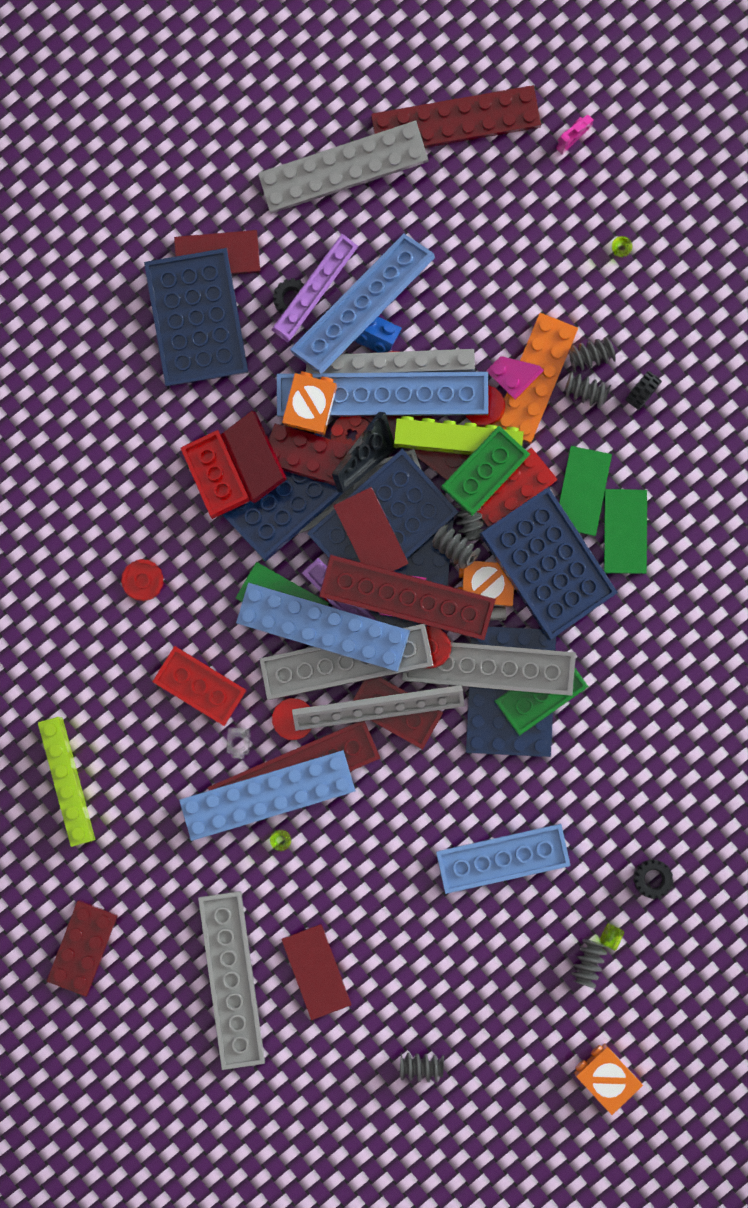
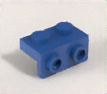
(379, 335)

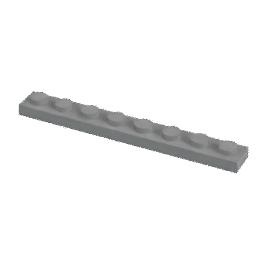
(409, 361)
(378, 707)

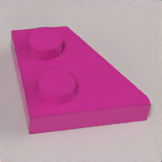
(577, 130)
(513, 374)

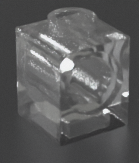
(234, 733)

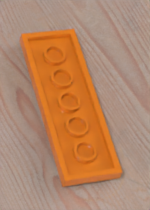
(548, 349)

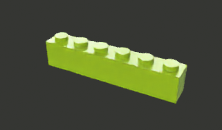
(445, 436)
(66, 781)

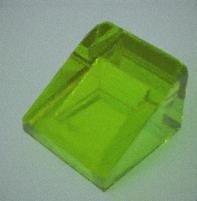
(611, 936)

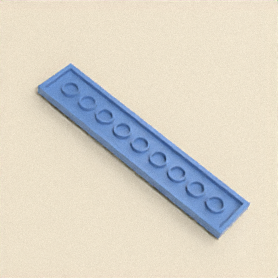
(400, 393)

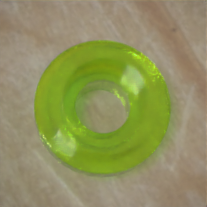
(621, 240)
(280, 847)

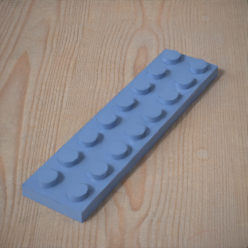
(362, 303)
(323, 627)
(267, 795)

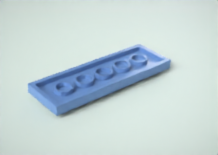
(503, 858)

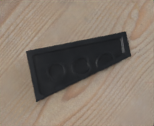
(365, 454)

